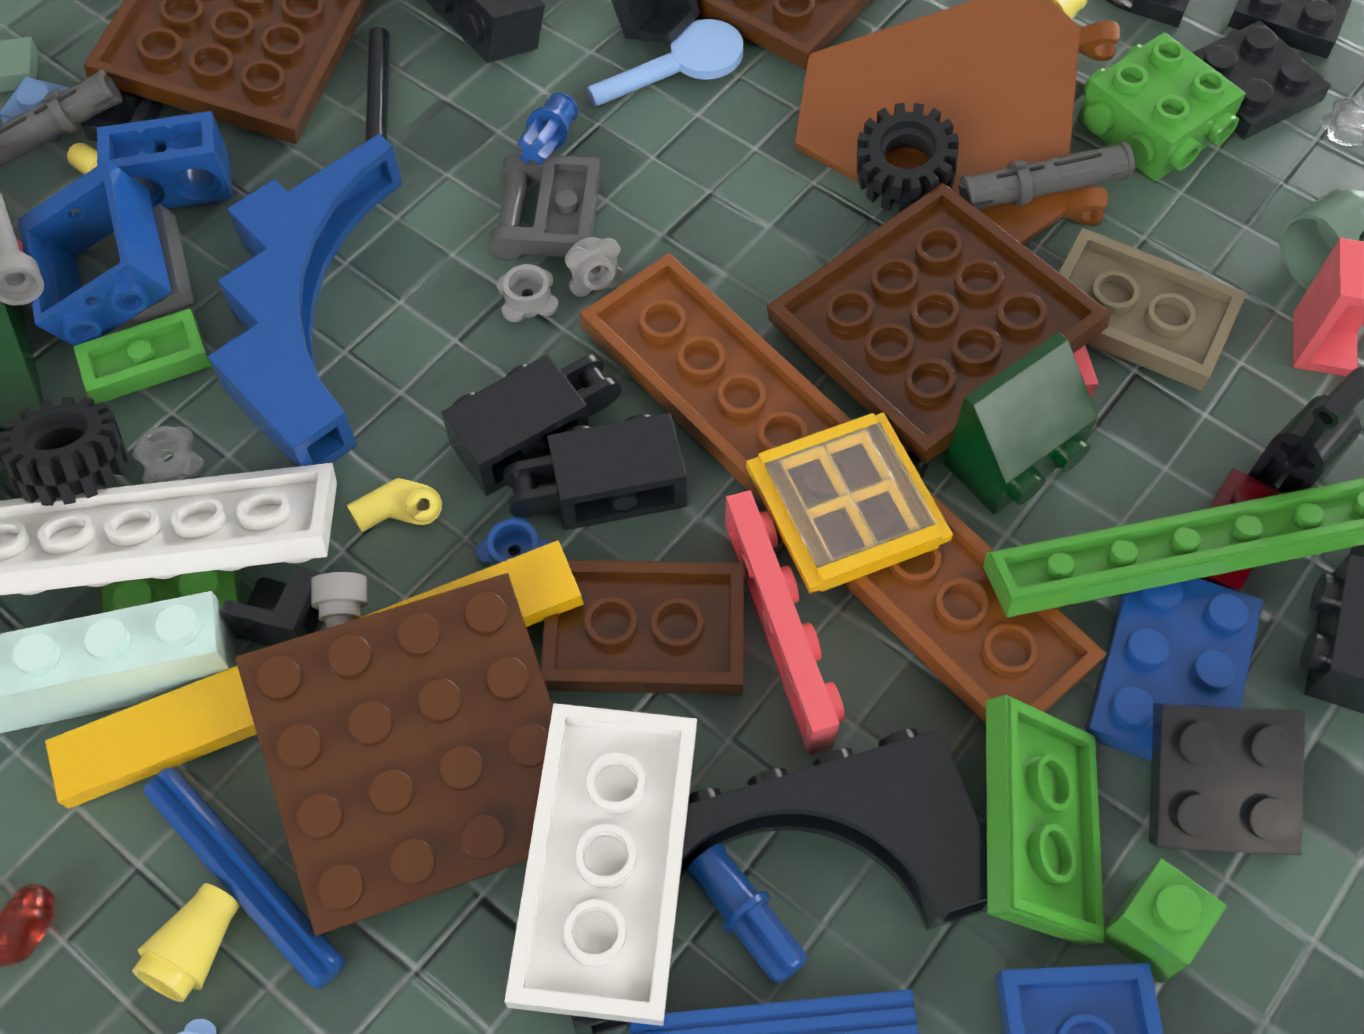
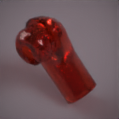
(24, 923)

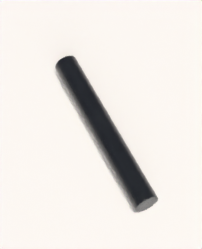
(377, 83)

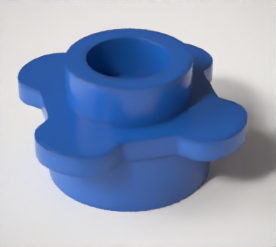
(506, 535)

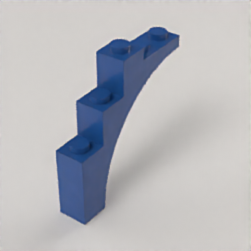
(275, 294)

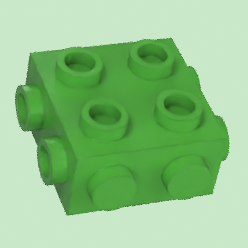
(1161, 105)

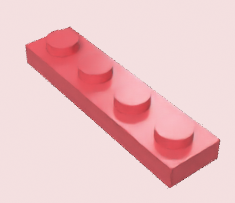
(791, 644)

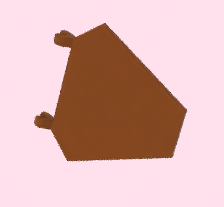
(986, 65)

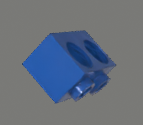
(173, 157)

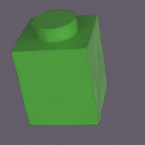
(1163, 920)

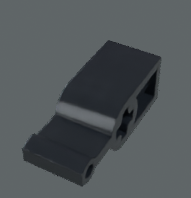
(1313, 438)

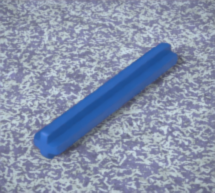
(244, 878)

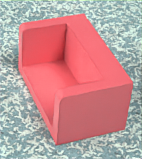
(1331, 313)

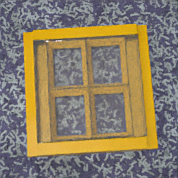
(848, 502)

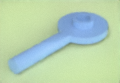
(701, 51)

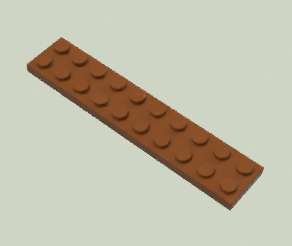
(748, 399)

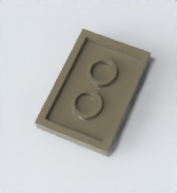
(1158, 309)

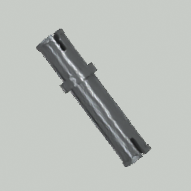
(56, 115)
(1026, 181)

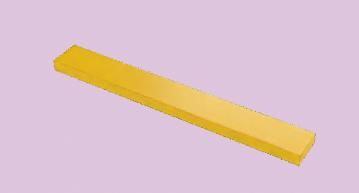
(216, 709)

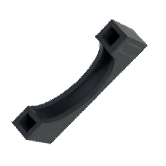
(889, 802)

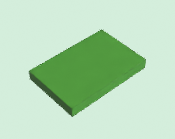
(1042, 823)

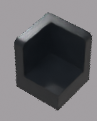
(655, 19)
(275, 610)

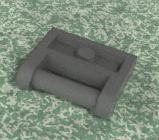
(563, 207)

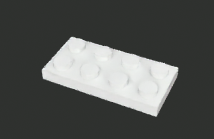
(604, 866)

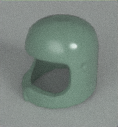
(1315, 231)

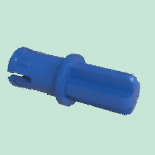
(547, 128)
(747, 914)

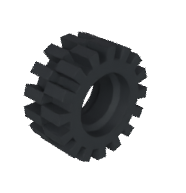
(902, 131)
(62, 451)

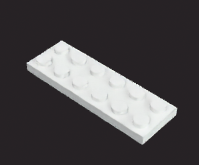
(167, 529)

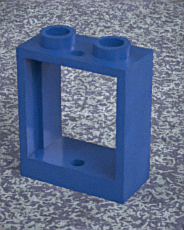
(55, 236)

